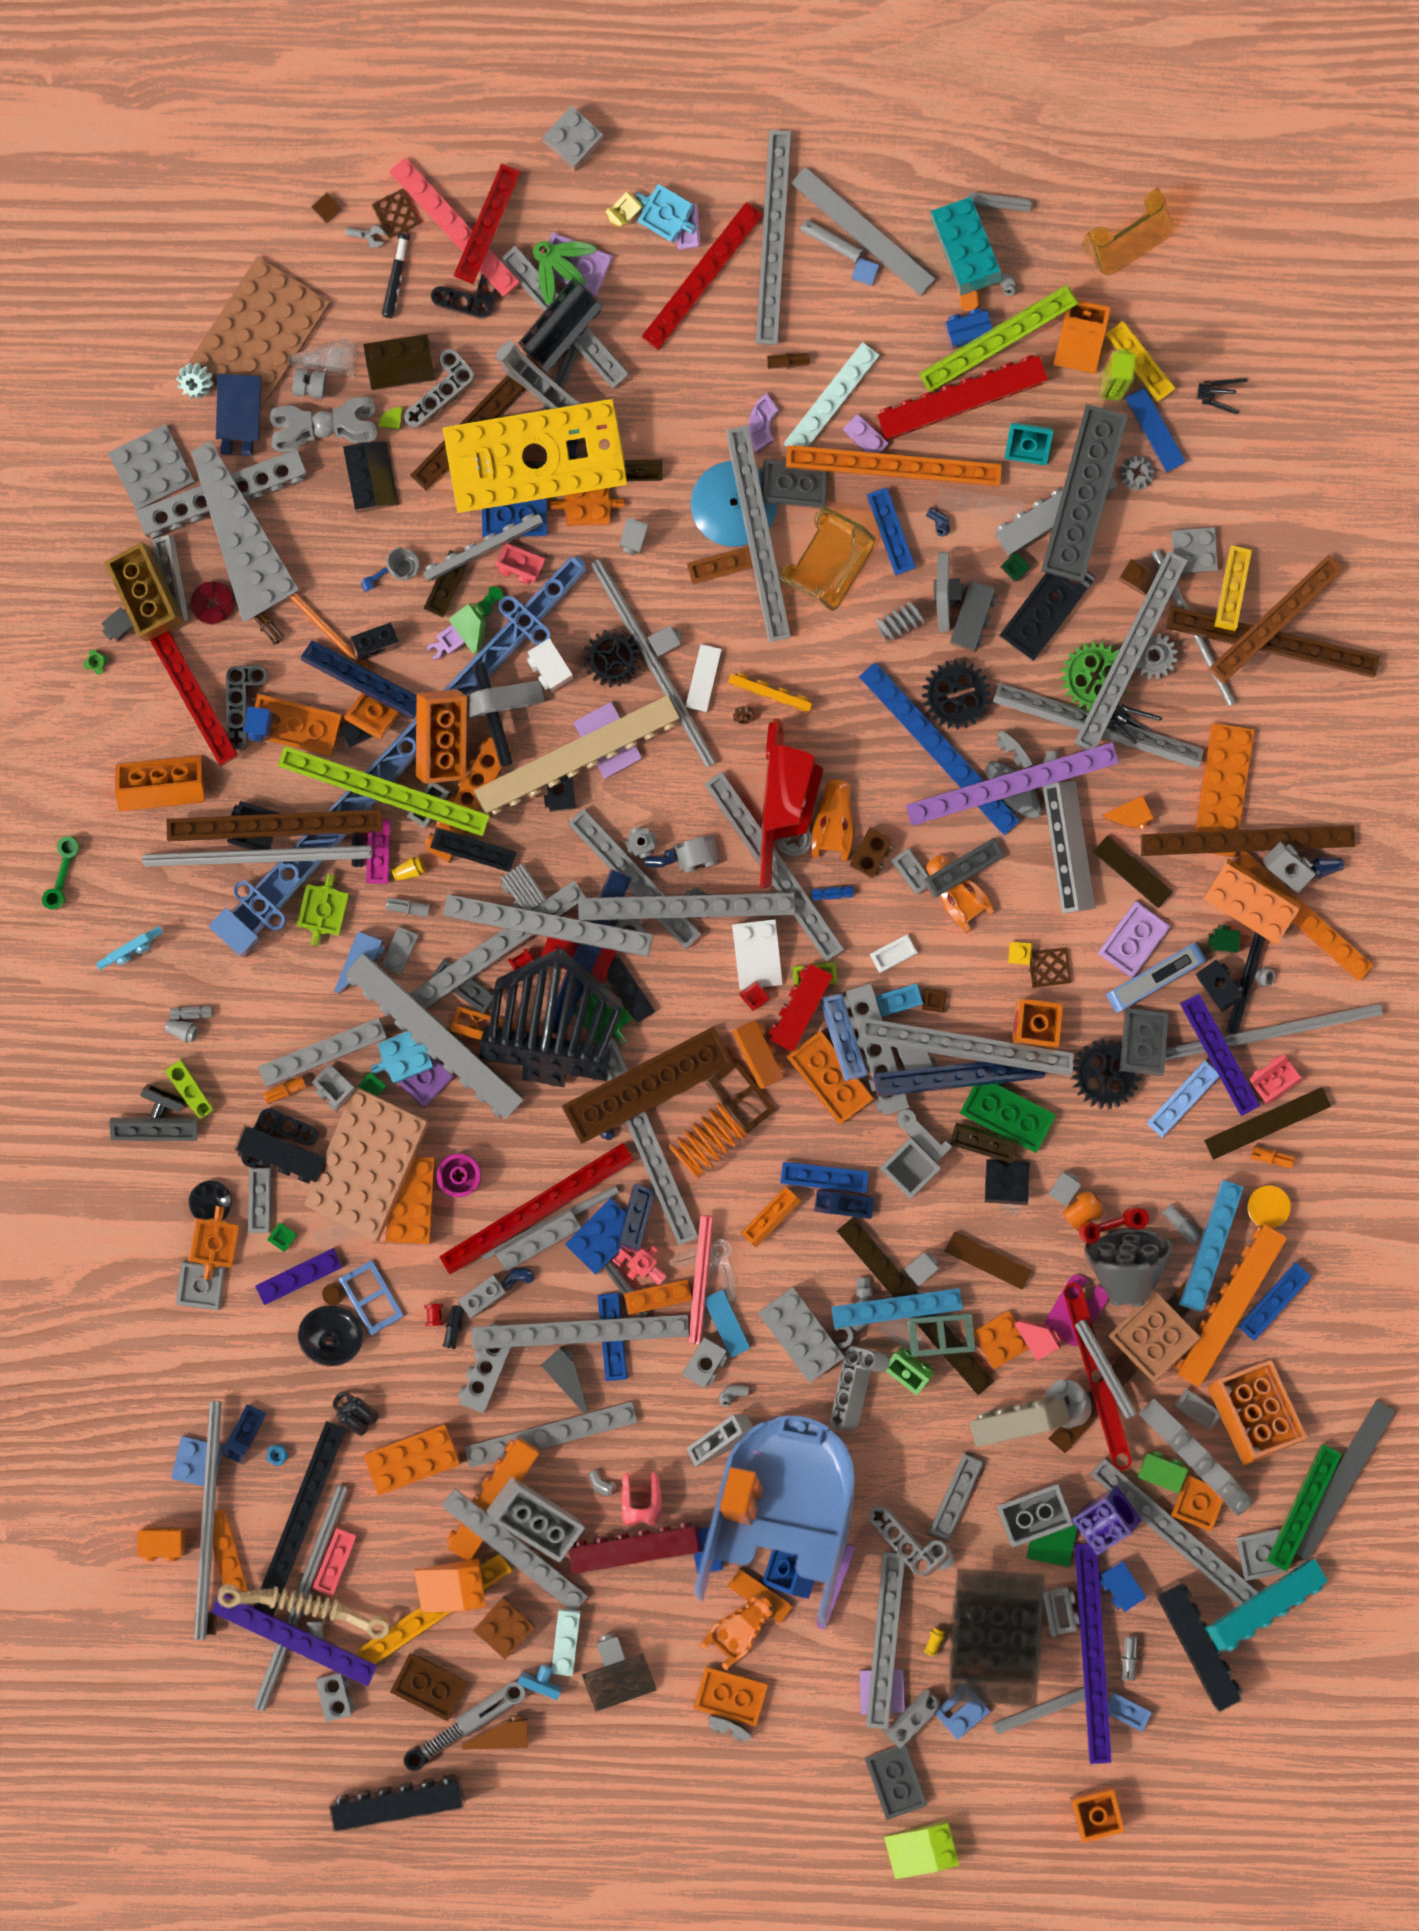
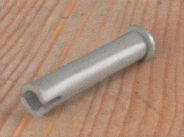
(831, 240)

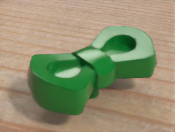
(494, 594)

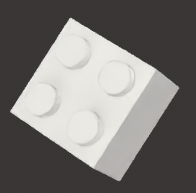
(550, 666)

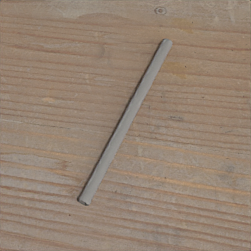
(575, 1210)

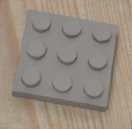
(151, 467)

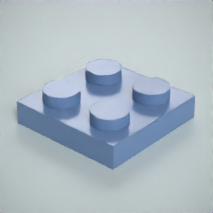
(191, 1461)

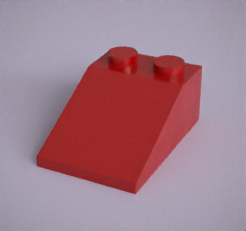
(602, 963)

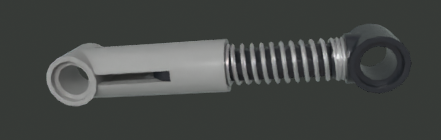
(466, 1724)

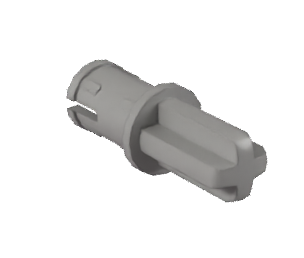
(407, 907)
(1181, 1223)
(1129, 1658)

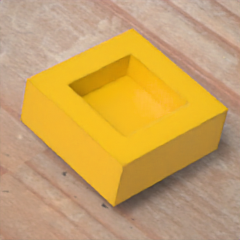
(1020, 953)

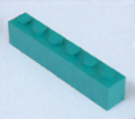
(1266, 1605)

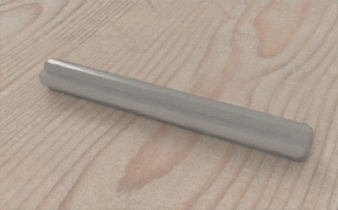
(1105, 1369)
(1039, 1711)

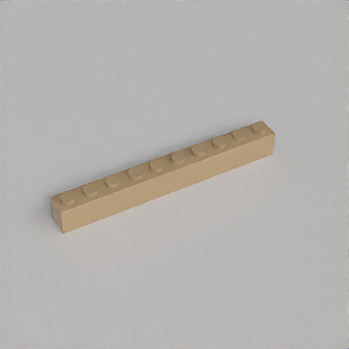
(576, 755)

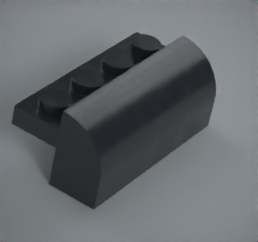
(561, 324)

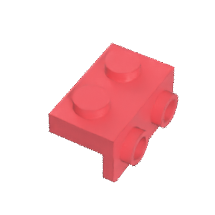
(519, 563)
(1275, 1079)

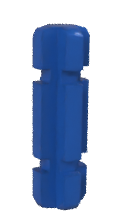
(832, 893)

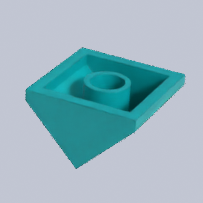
(1028, 443)

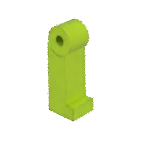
(189, 1089)

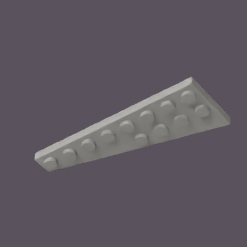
(250, 558)

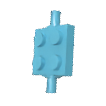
(666, 213)
(138, 945)
(402, 1058)

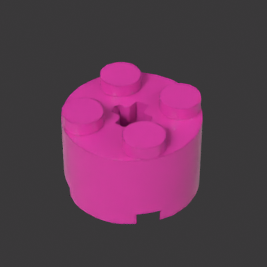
(466, 1165)

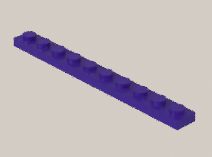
(1092, 1654)

